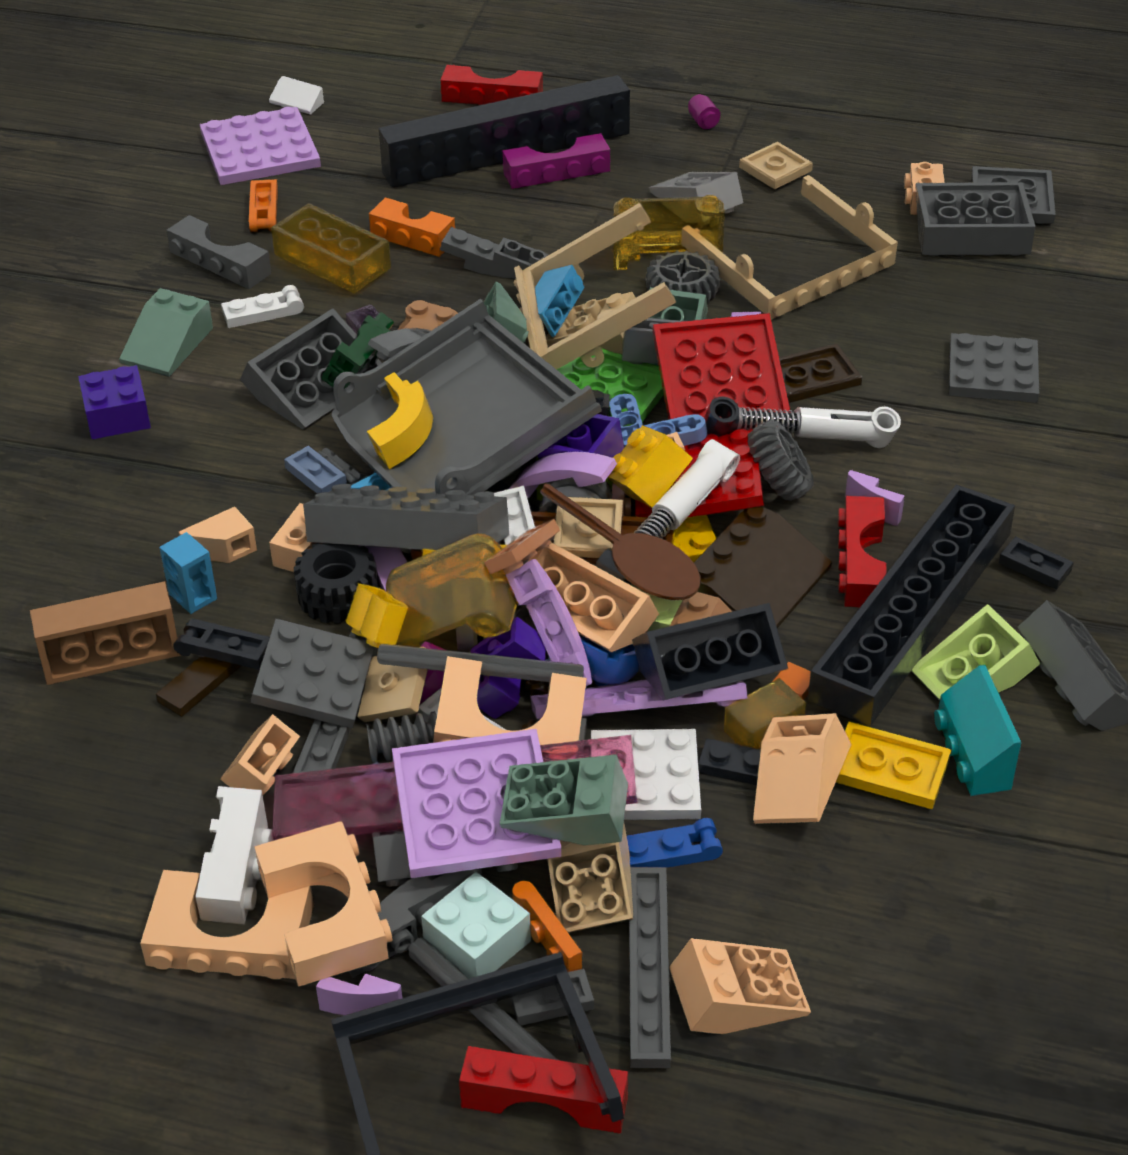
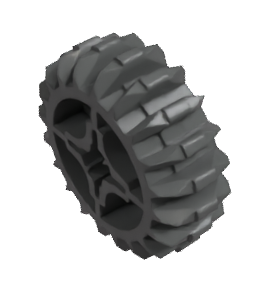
(684, 273)
(780, 460)

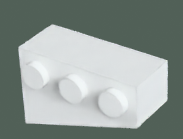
(231, 868)

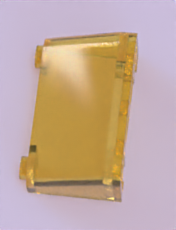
(666, 225)
(453, 590)

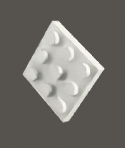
(663, 772)

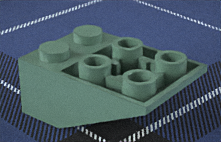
(567, 800)

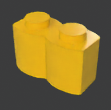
(376, 615)

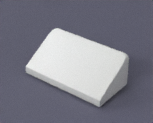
(297, 94)

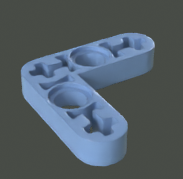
(689, 428)

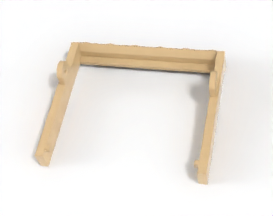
(857, 221)
(587, 340)

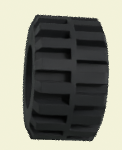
(329, 578)

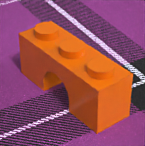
(392, 223)

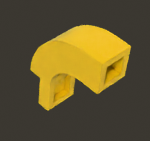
(407, 427)

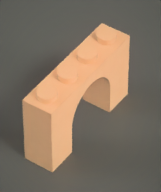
(461, 719)
(350, 937)
(177, 943)

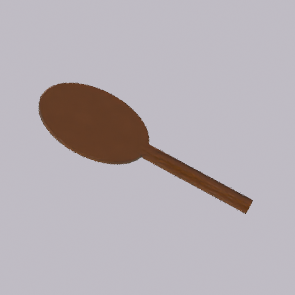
(641, 558)

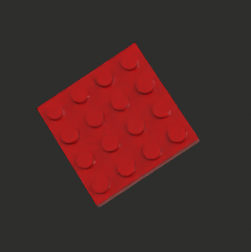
(719, 359)
(737, 493)

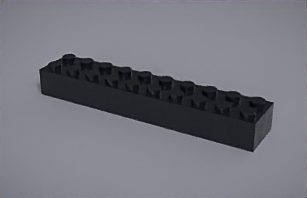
(479, 134)
(910, 605)

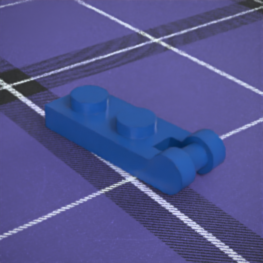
(674, 845)

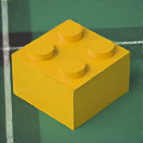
(648, 465)

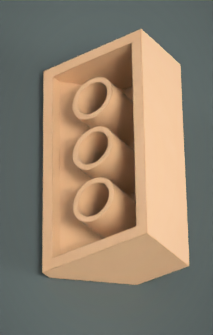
(598, 602)

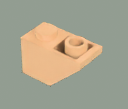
(225, 536)

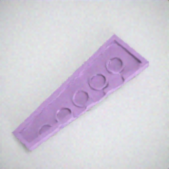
(642, 696)

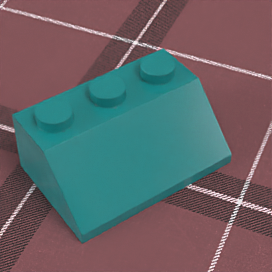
(979, 733)

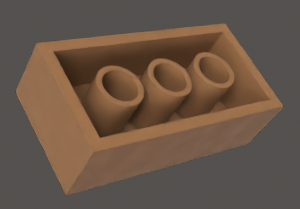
(104, 632)

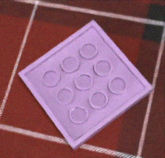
(259, 145)
(455, 802)

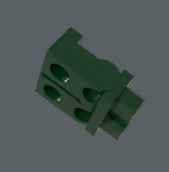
(359, 354)

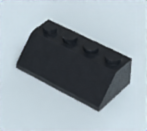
(710, 652)

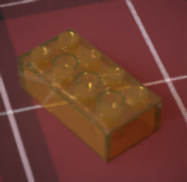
(331, 247)

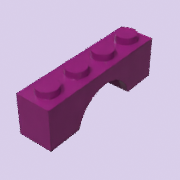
(528, 167)

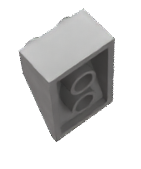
(699, 184)

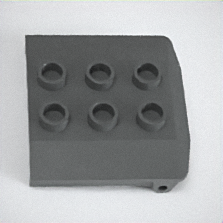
(488, 402)

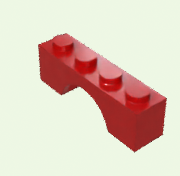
(462, 85)
(863, 526)
(498, 1079)

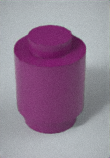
(704, 111)

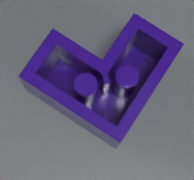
(501, 694)

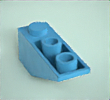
(556, 296)

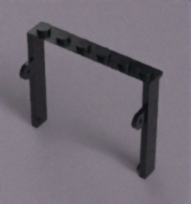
(463, 997)

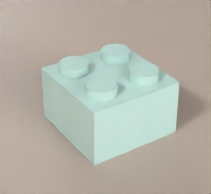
(477, 927)

